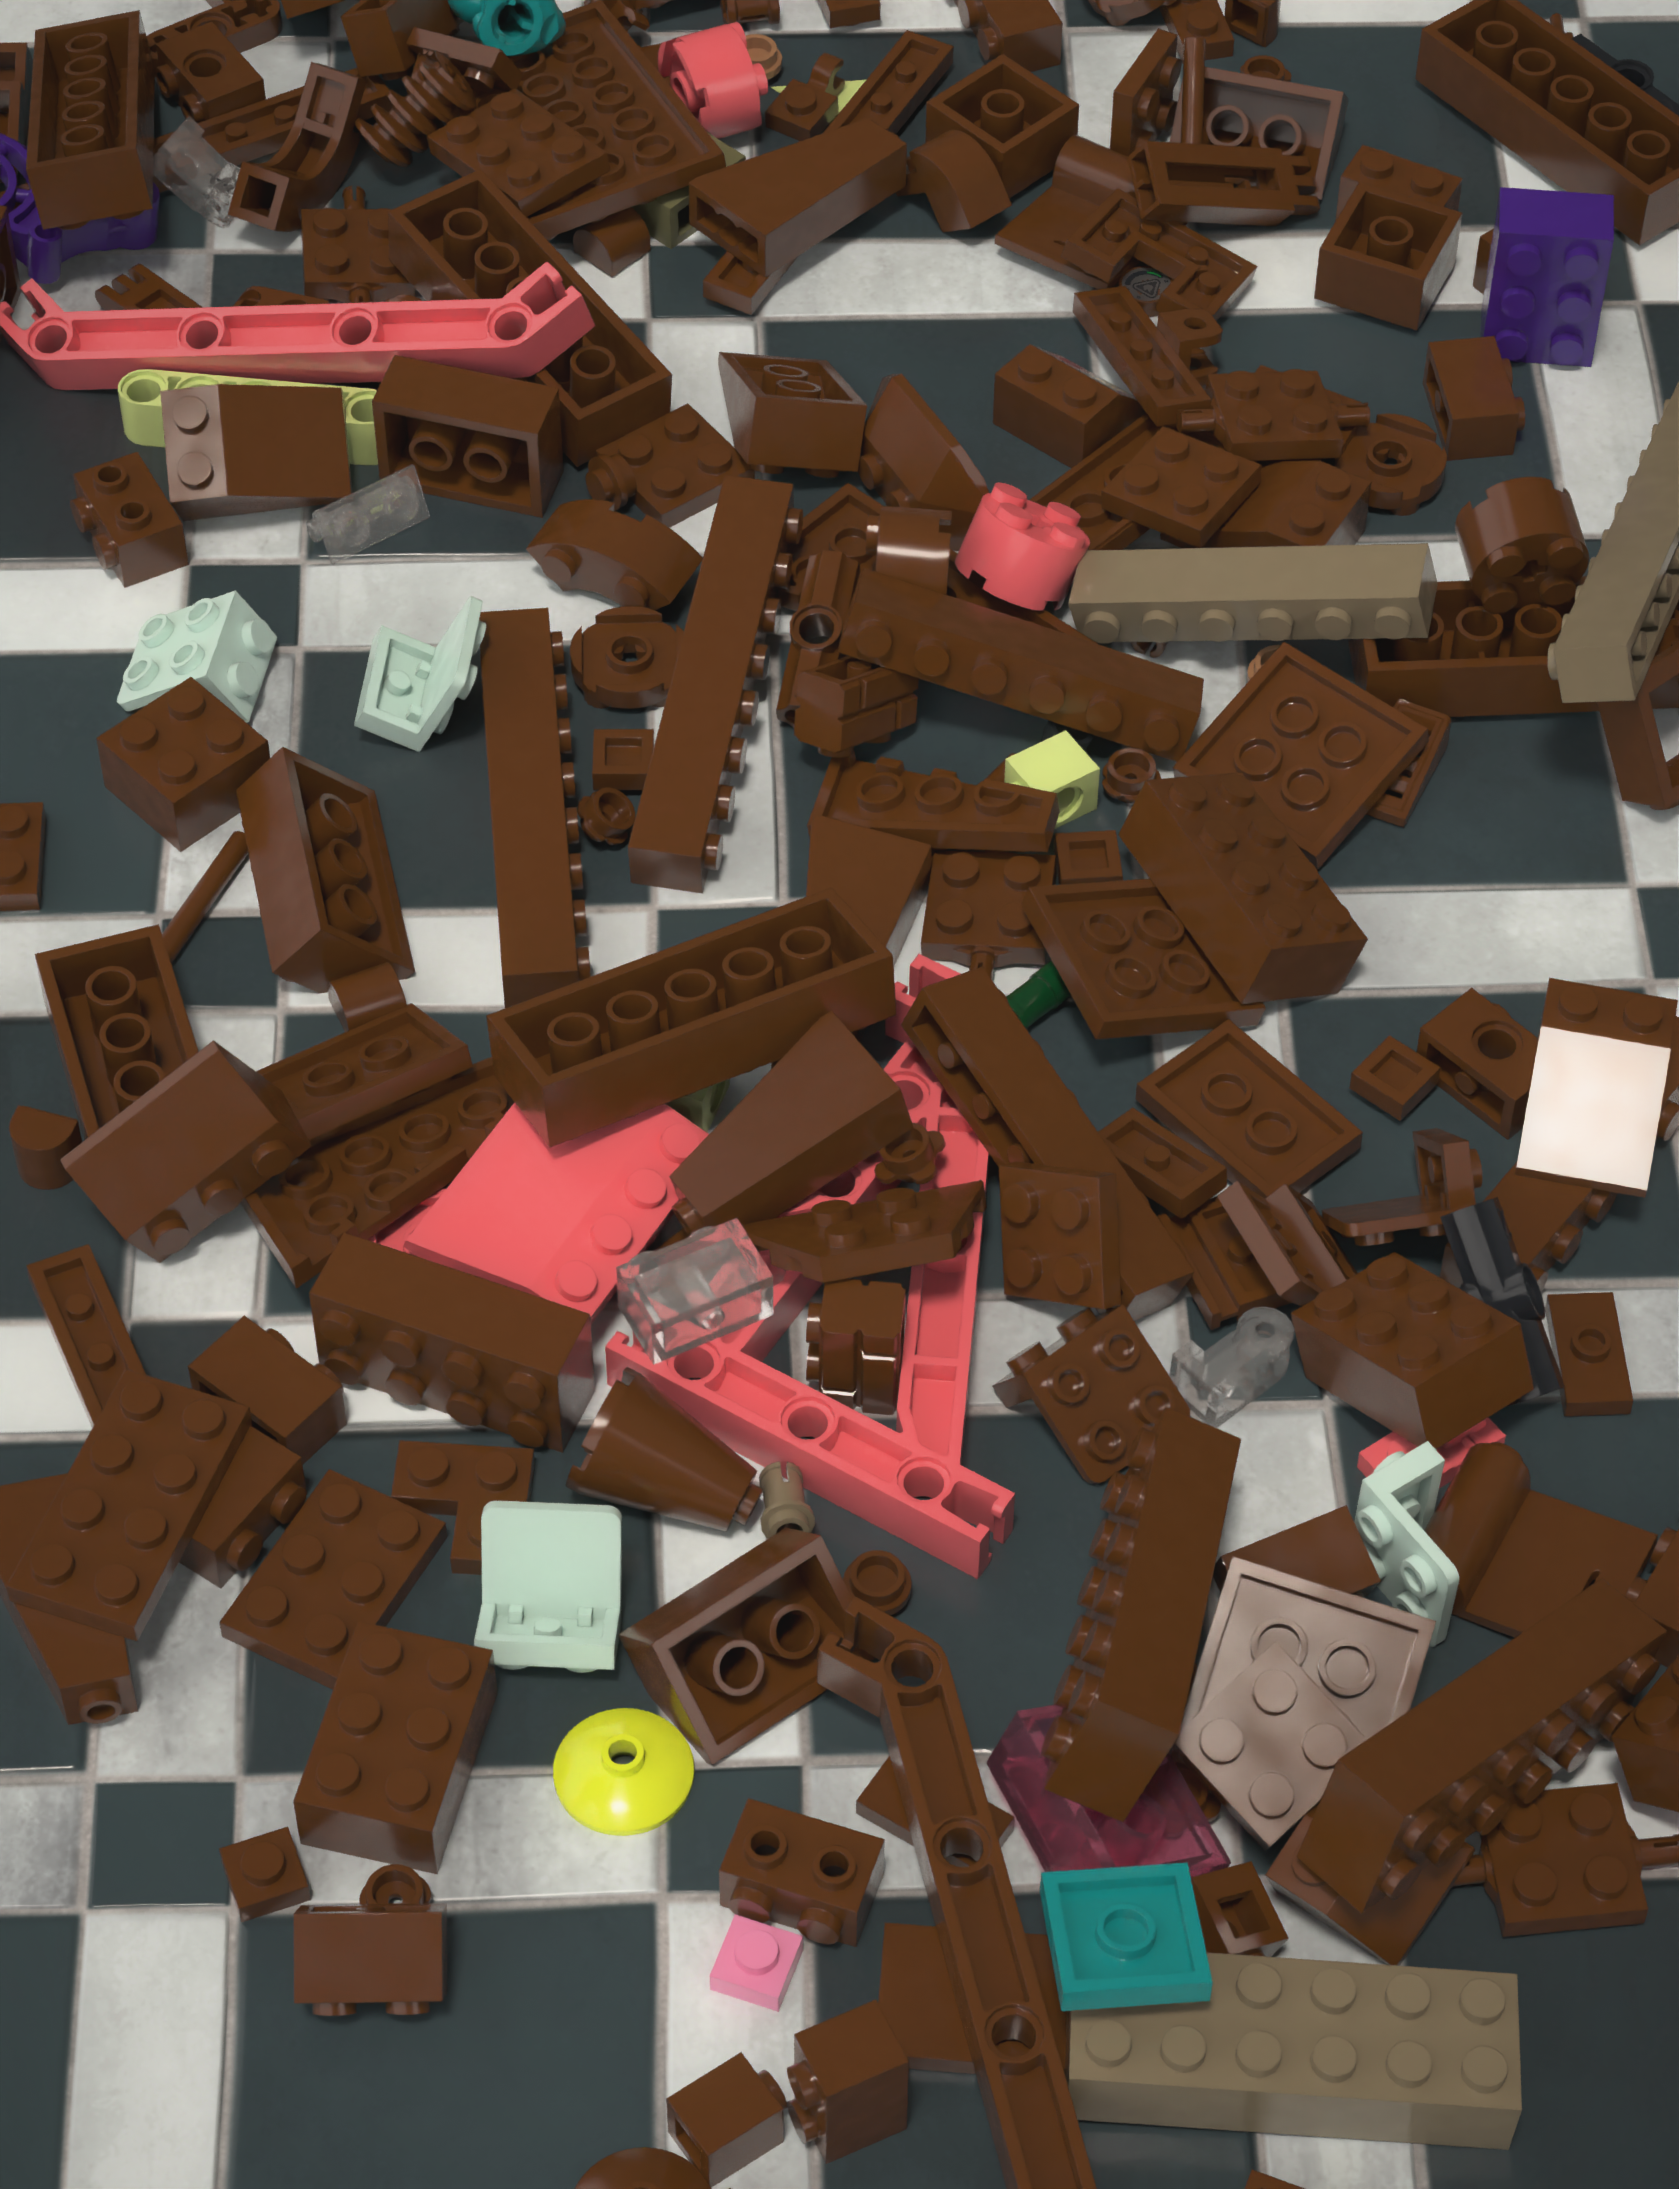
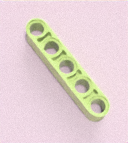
(143, 417)

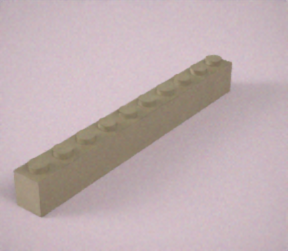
(1629, 584)

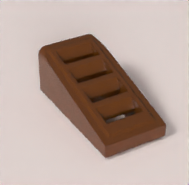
(1420, 769)

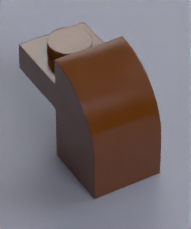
(957, 180)

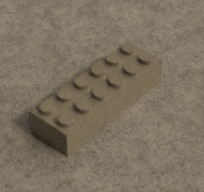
(1311, 2054)

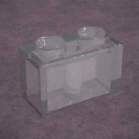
(694, 1290)

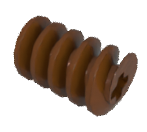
(418, 112)

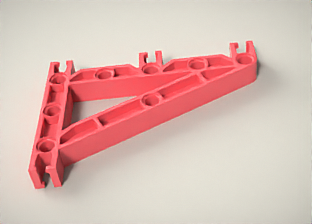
(851, 1455)

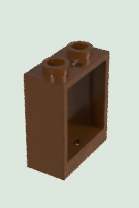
(1634, 736)

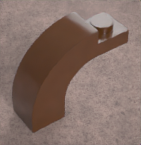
(310, 160)

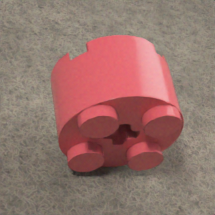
(716, 78)
(1023, 548)

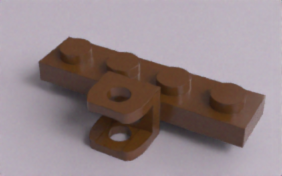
(1152, 358)

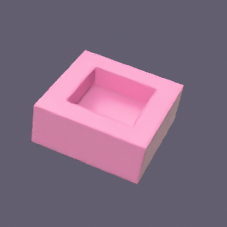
(756, 1962)

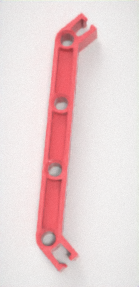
(302, 340)

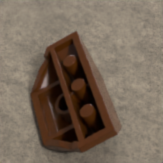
(916, 458)

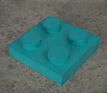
(1125, 1936)

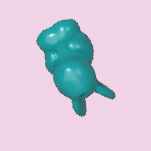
(512, 25)

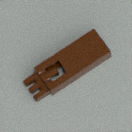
(1189, 184)

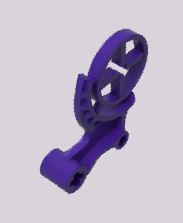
(46, 249)

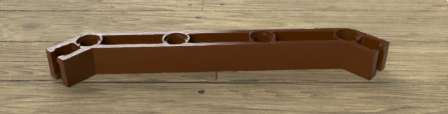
(970, 1905)

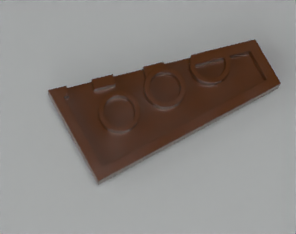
(937, 806)

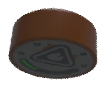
(1146, 286)

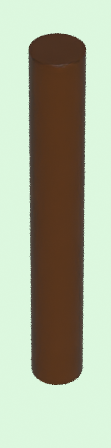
(1193, 90)
(205, 894)

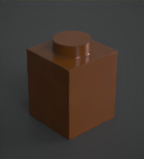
(727, 2118)

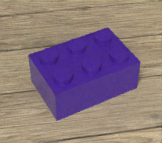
(1548, 275)

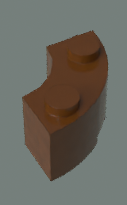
(613, 554)

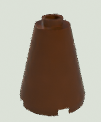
(662, 1460)

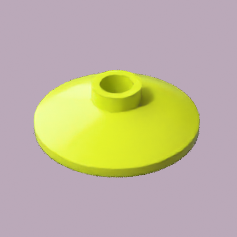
(630, 1795)

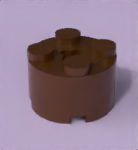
(911, 545)
(1522, 545)

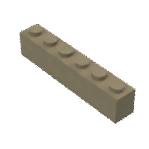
(1255, 593)

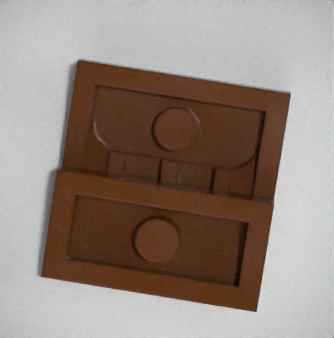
(1288, 1241)

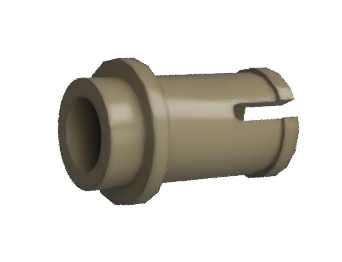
(784, 1501)

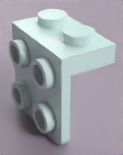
(212, 641)
(414, 685)
(1392, 1519)
(551, 1585)

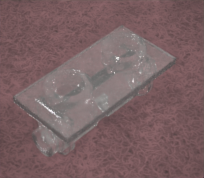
(369, 515)

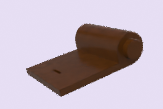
(1080, 183)
(1524, 1549)

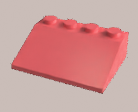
(559, 1213)

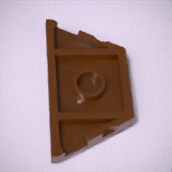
(873, 1235)

